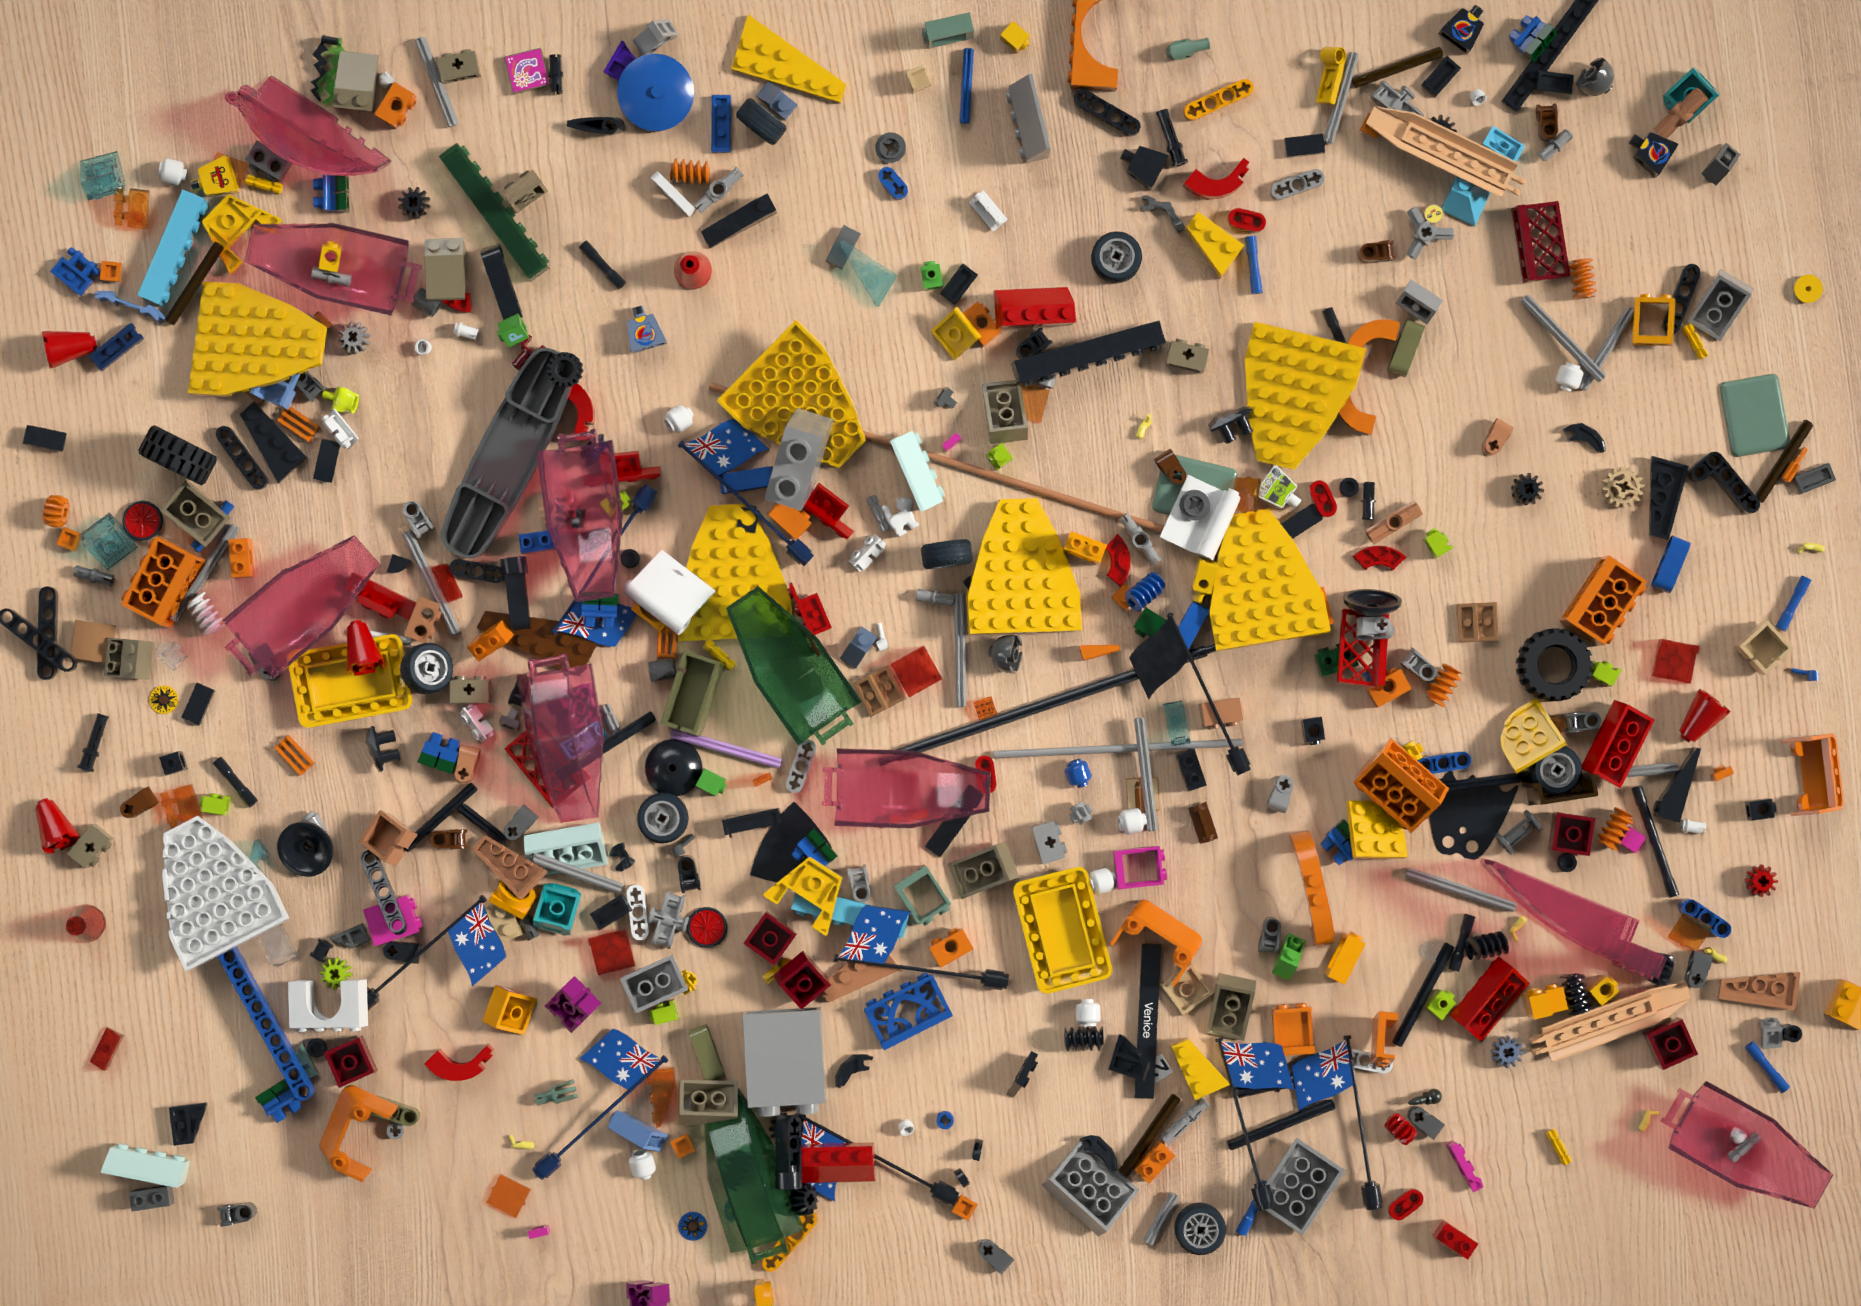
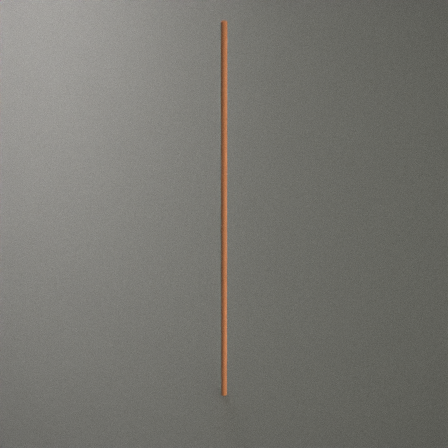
(1007, 480)

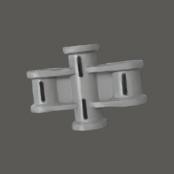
(1392, 98)
(666, 927)

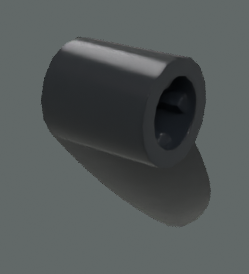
(597, 124)

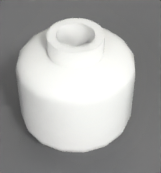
(172, 171)
(1569, 376)
(678, 418)
(1131, 821)
(1102, 881)
(1088, 1013)
(642, 1164)

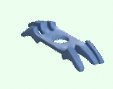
(149, 310)

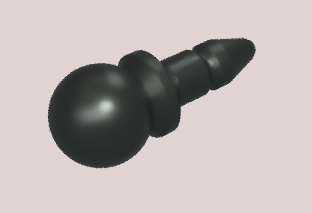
(1432, 1096)

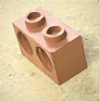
(418, 618)

